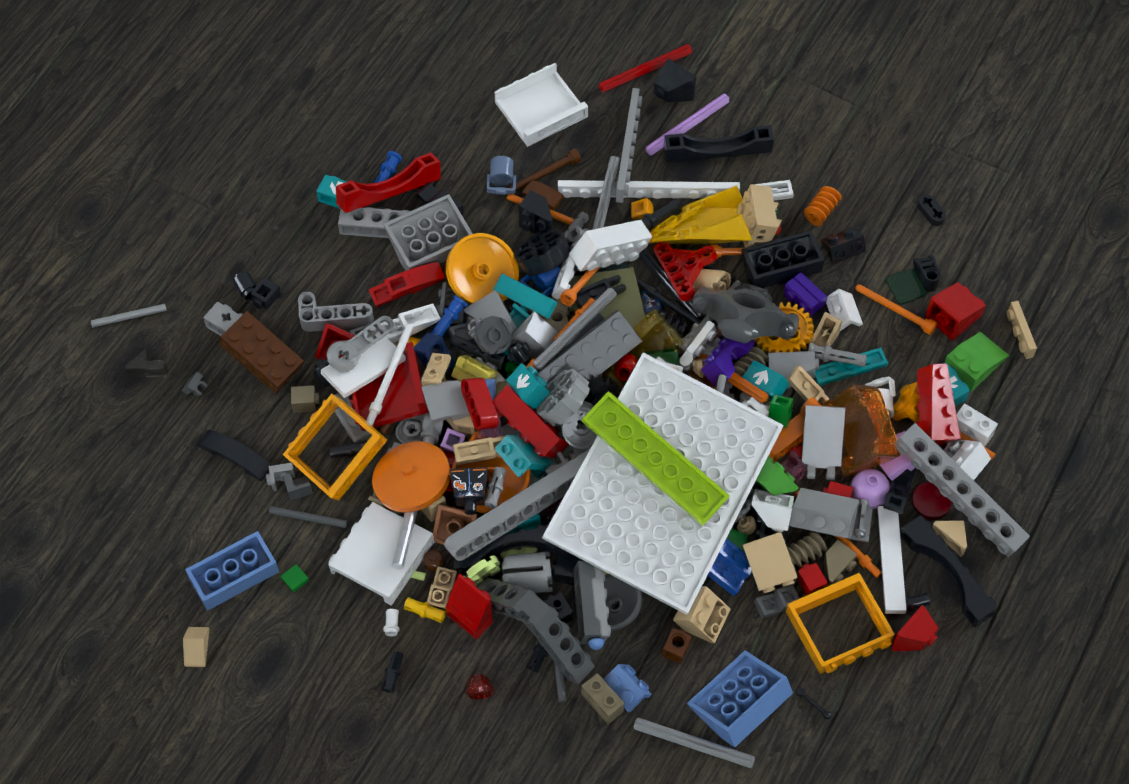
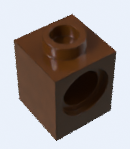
(677, 653)

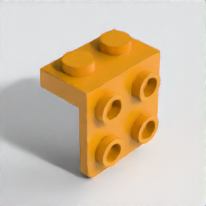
(907, 403)

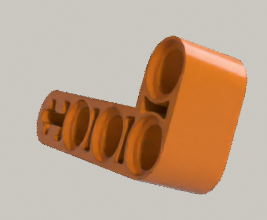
(792, 435)

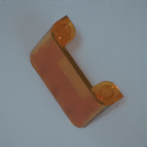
(867, 429)

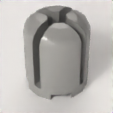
(528, 571)

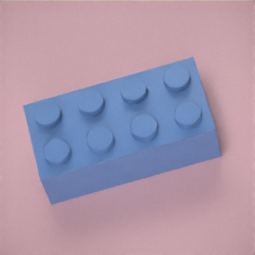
(232, 570)

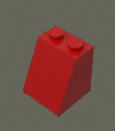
(955, 310)

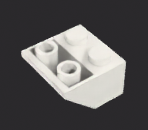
(968, 456)

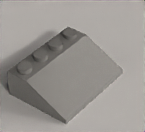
(427, 233)

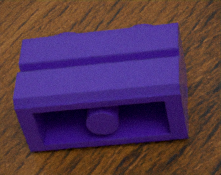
(805, 294)

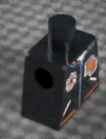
(470, 487)

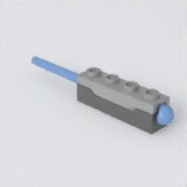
(591, 605)

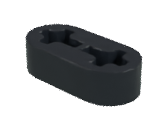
(929, 211)

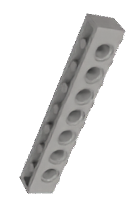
(971, 490)

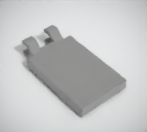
(823, 439)

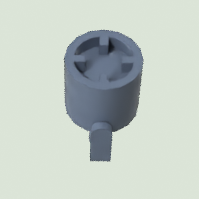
(501, 175)

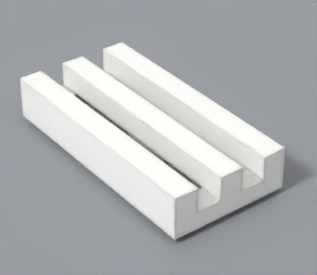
(780, 194)

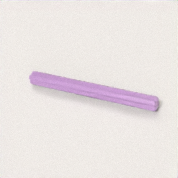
(690, 122)

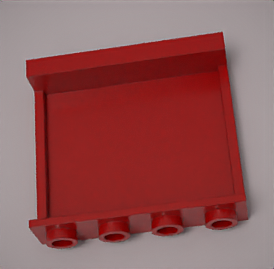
(404, 395)

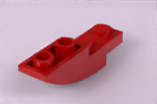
(407, 282)

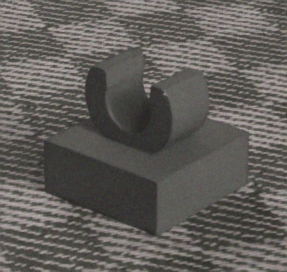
(193, 383)

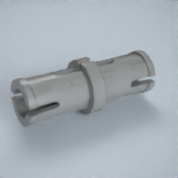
(495, 487)

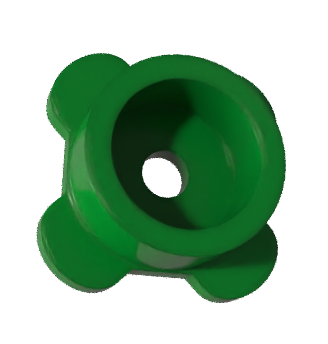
(510, 367)

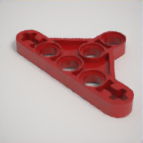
(679, 261)

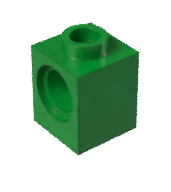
(781, 409)

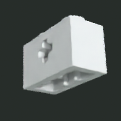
(975, 424)

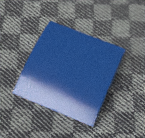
(730, 568)

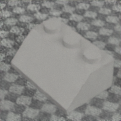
(824, 513)

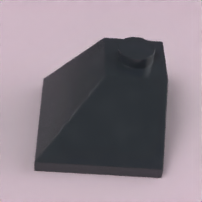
(674, 83)

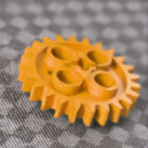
(803, 335)

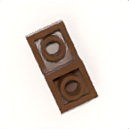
(552, 196)

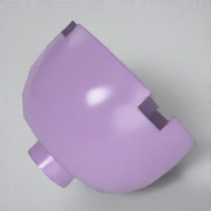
(872, 486)

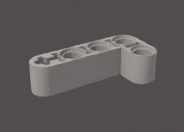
(357, 314)

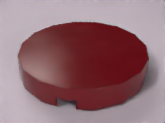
(930, 502)

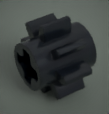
(518, 352)

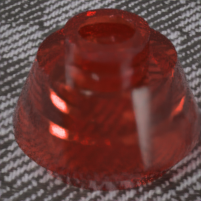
(479, 687)

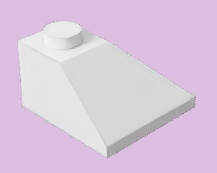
(773, 509)

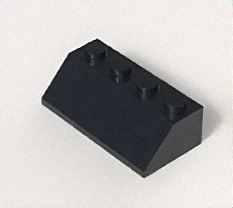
(782, 259)

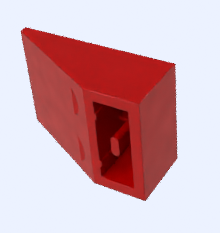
(469, 607)

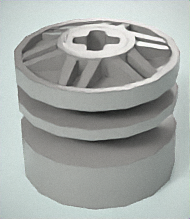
(579, 435)

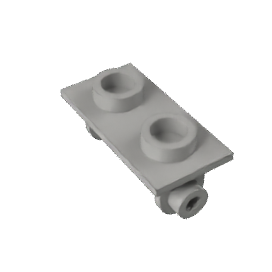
(863, 521)

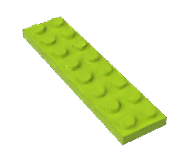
(655, 458)

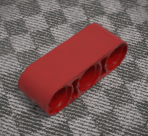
(479, 403)

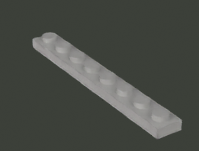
(628, 149)

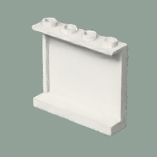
(540, 105)
(370, 551)

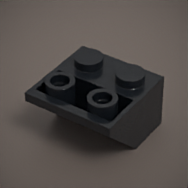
(534, 213)

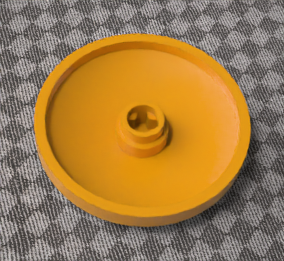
(477, 265)

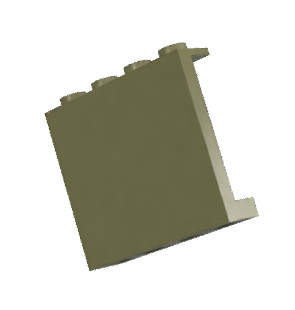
(628, 302)

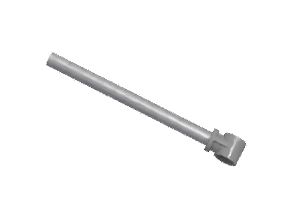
(429, 434)

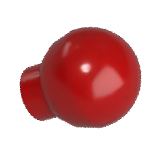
(625, 366)

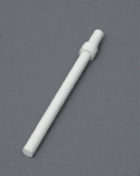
(375, 407)

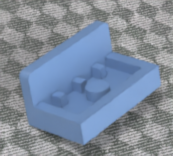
(627, 686)

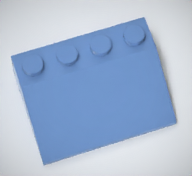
(741, 698)

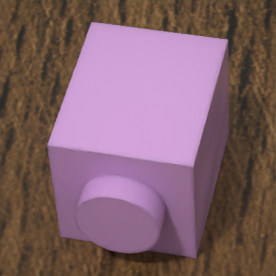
(451, 437)

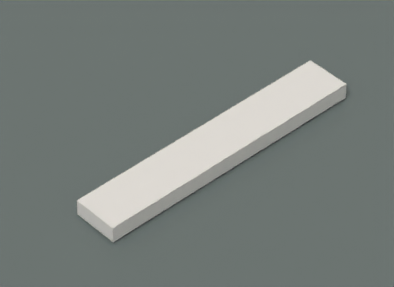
(891, 561)

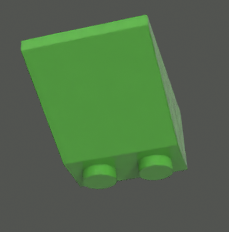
(976, 359)

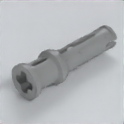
(827, 351)

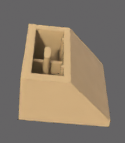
(705, 616)

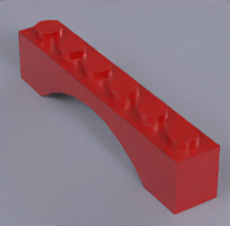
(356, 195)

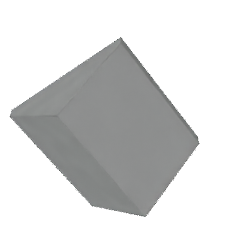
(536, 333)

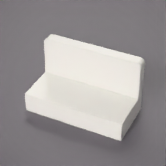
(842, 306)

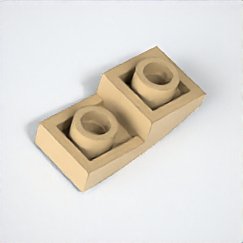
(442, 587)

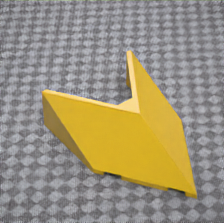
(705, 221)

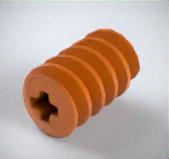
(822, 205)

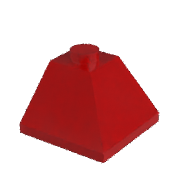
(916, 633)

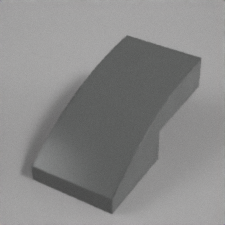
(775, 602)

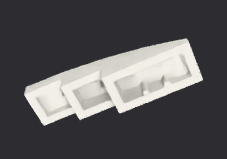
(419, 318)

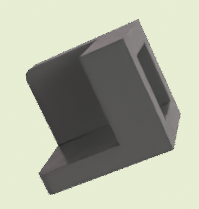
(298, 487)

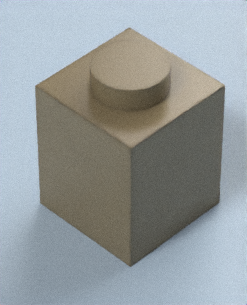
(304, 399)

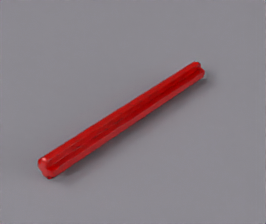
(644, 68)

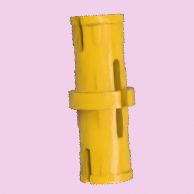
(424, 610)

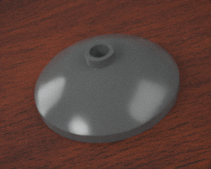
(624, 595)

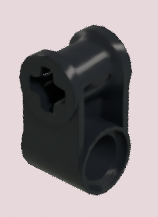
(927, 272)

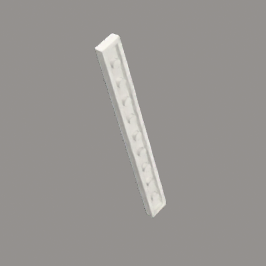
(645, 189)

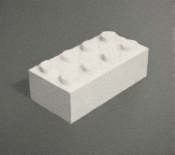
(610, 245)

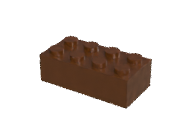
(261, 352)

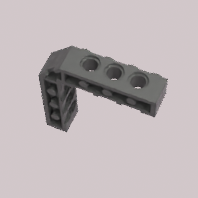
(538, 617)

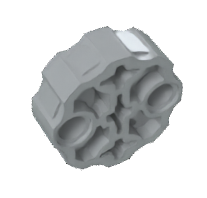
(566, 397)

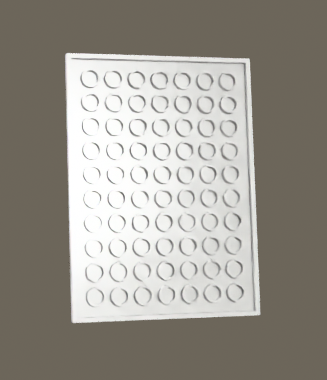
(633, 527)

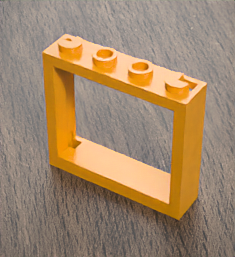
(356, 466)
(827, 594)

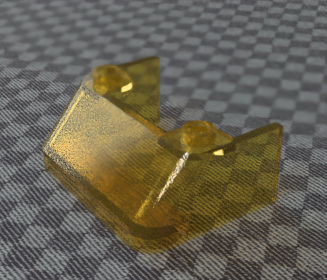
(655, 335)

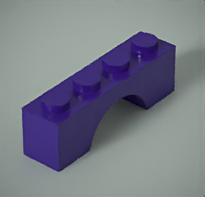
(720, 360)

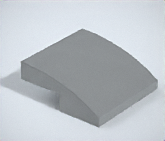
(445, 401)

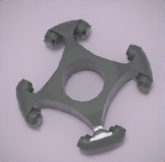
(745, 313)

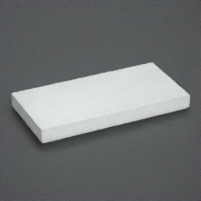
(370, 366)

